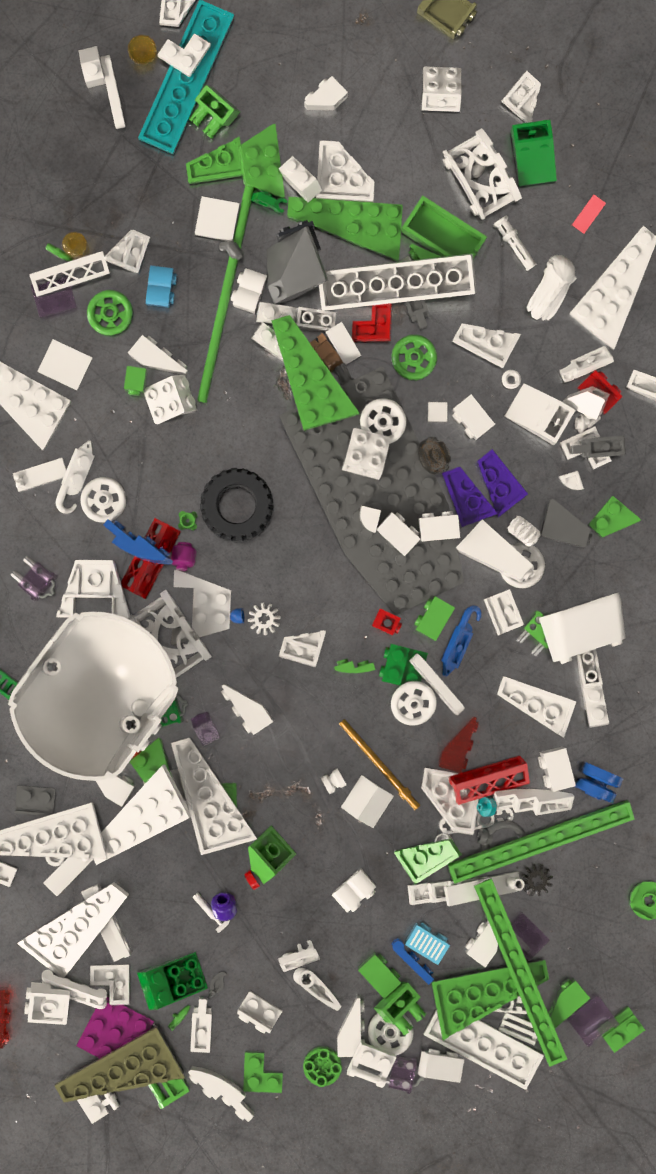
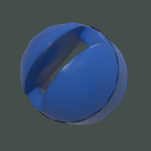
(237, 616)

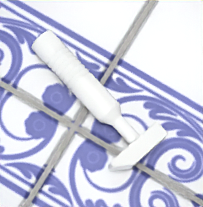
(207, 908)

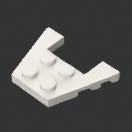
(94, 580)
(210, 606)

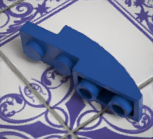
(137, 546)

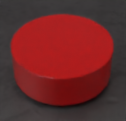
(252, 880)

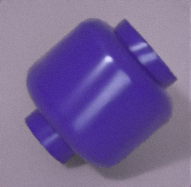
(224, 906)

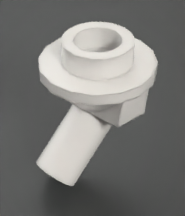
(583, 423)

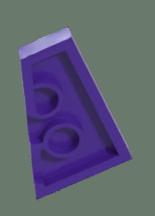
(500, 482)

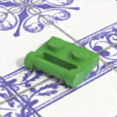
(175, 1089)

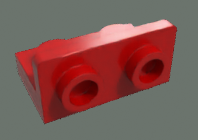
(599, 381)

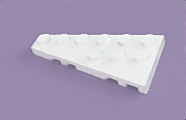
(31, 404)
(213, 813)

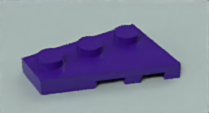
(467, 498)

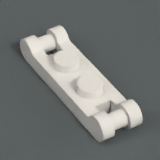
(78, 992)

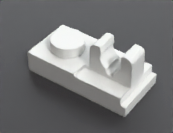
(293, 960)

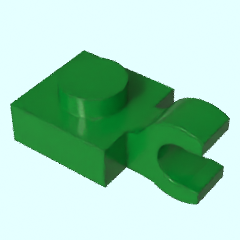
(265, 199)

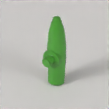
(58, 252)
(178, 1018)

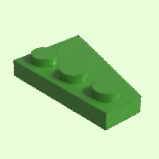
(216, 165)
(150, 760)

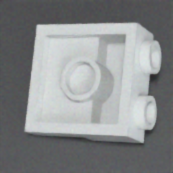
(47, 1004)

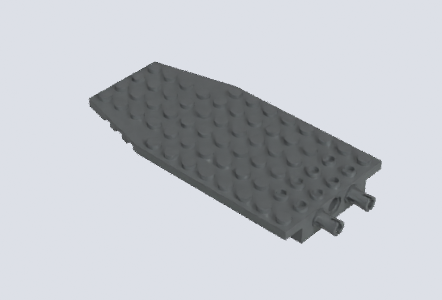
(402, 488)

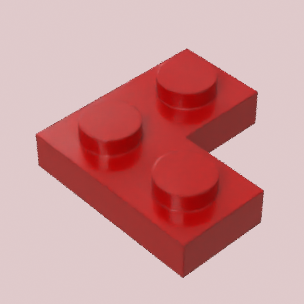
(378, 328)

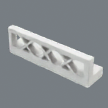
(67, 267)
(111, 931)

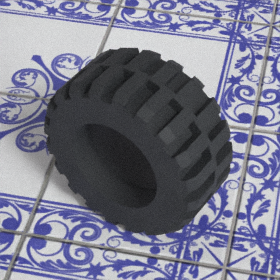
(237, 478)

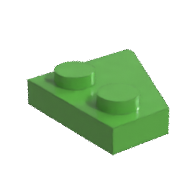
(612, 518)

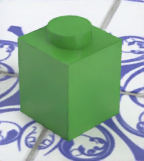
(135, 380)

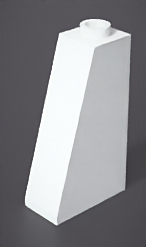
(492, 550)

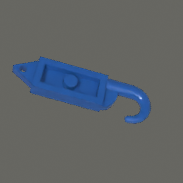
(459, 641)

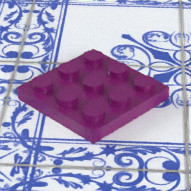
(113, 1028)

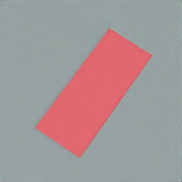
(588, 214)

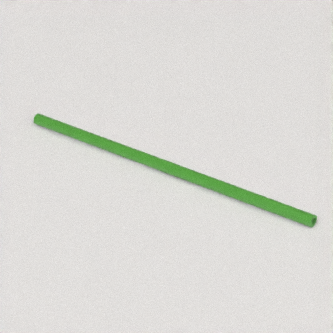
(224, 298)

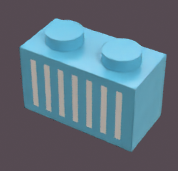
(427, 943)

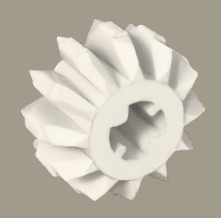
(524, 531)
(259, 614)

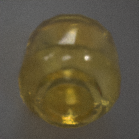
(75, 245)

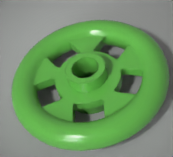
(98, 300)
(420, 372)

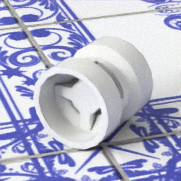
(333, 781)

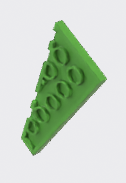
(360, 223)
(475, 995)

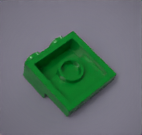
(398, 667)

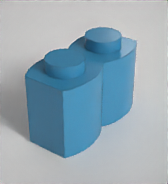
(160, 286)

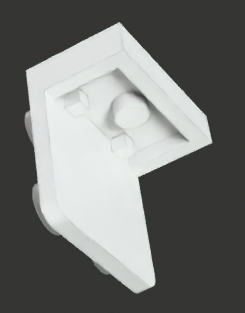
(170, 398)

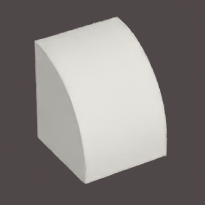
(369, 518)

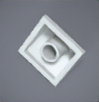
(367, 801)

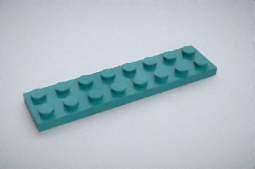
(178, 91)

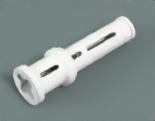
(510, 235)

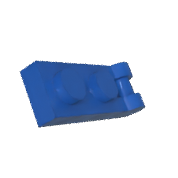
(412, 960)

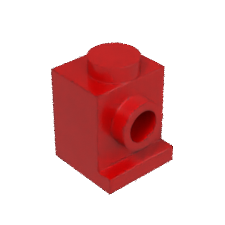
(379, 620)

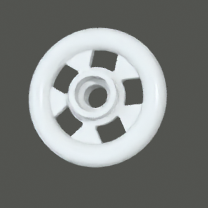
(396, 411)
(114, 487)
(535, 555)
(409, 688)
(373, 1033)

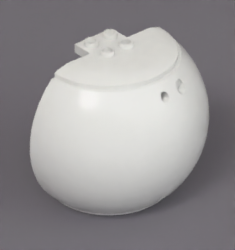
(100, 679)

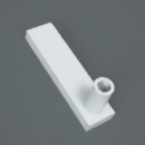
(465, 891)

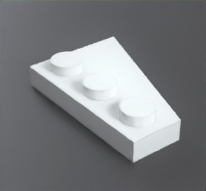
(487, 343)

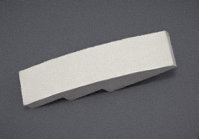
(534, 799)
(431, 891)

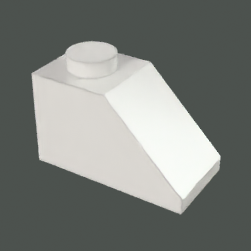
(92, 67)

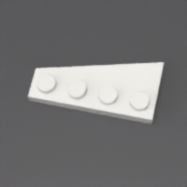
(541, 705)

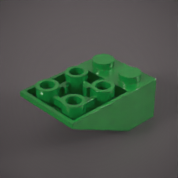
(534, 152)
(172, 981)

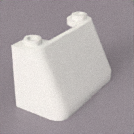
(584, 627)

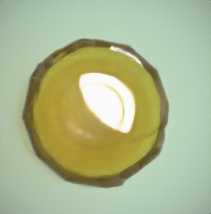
(141, 49)

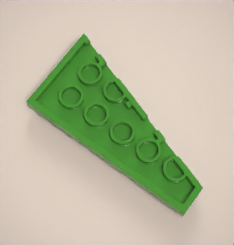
(314, 388)

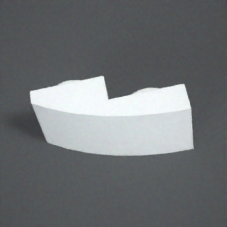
(343, 343)

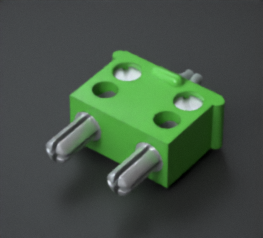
(537, 633)

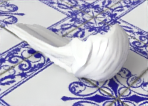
(553, 288)

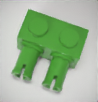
(218, 106)
(397, 1004)

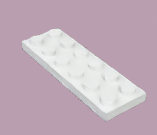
(490, 1050)

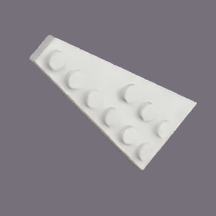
(610, 298)
(148, 813)
(63, 834)
(69, 935)

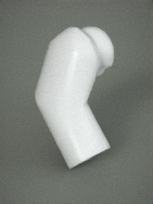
(477, 169)

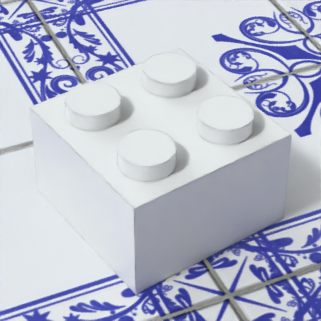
(557, 769)

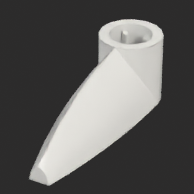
(315, 987)

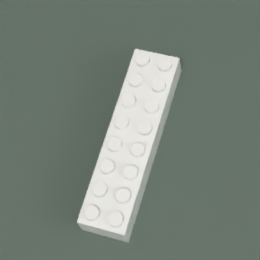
(398, 282)

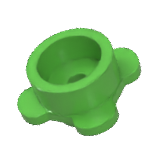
(191, 524)

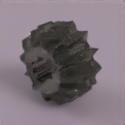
(539, 885)

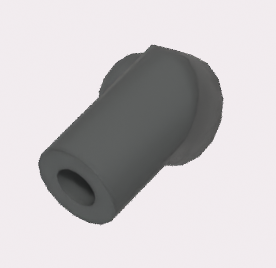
(232, 249)

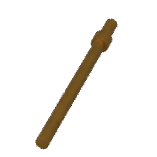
(404, 792)

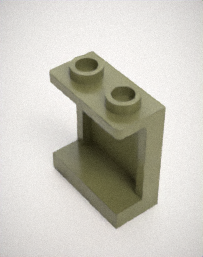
(448, 15)

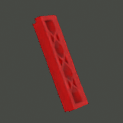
(146, 575)
(474, 778)

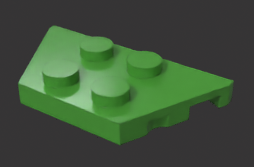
(262, 162)

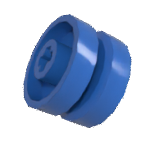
(598, 783)

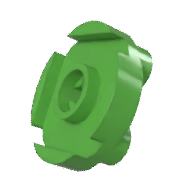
(637, 901)

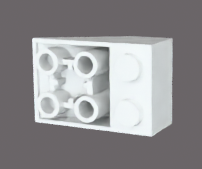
(540, 413)
(252, 712)

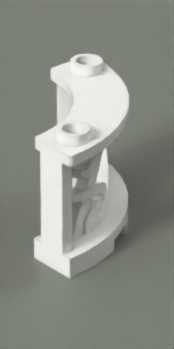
(507, 183)
(172, 609)

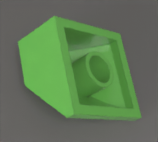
(269, 854)

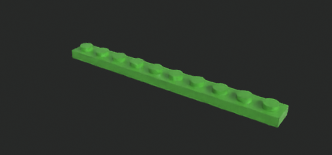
(541, 841)
(520, 972)

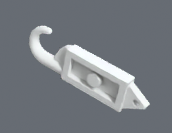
(75, 475)

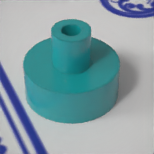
(487, 806)

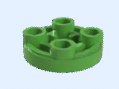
(322, 1066)

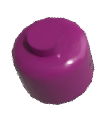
(183, 556)

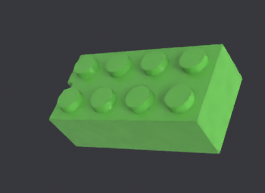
(441, 231)

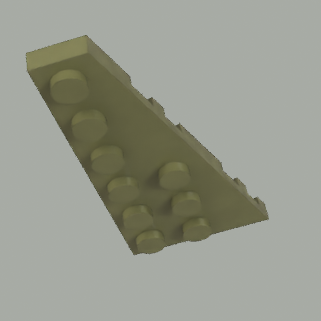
(131, 1066)

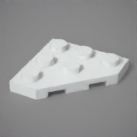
(341, 175)
(440, 792)

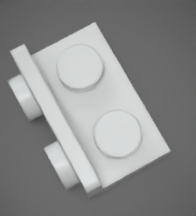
(259, 1012)

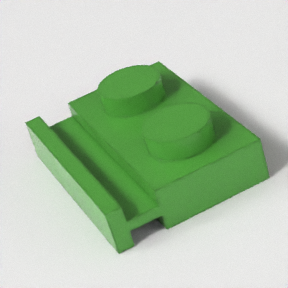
(625, 1032)

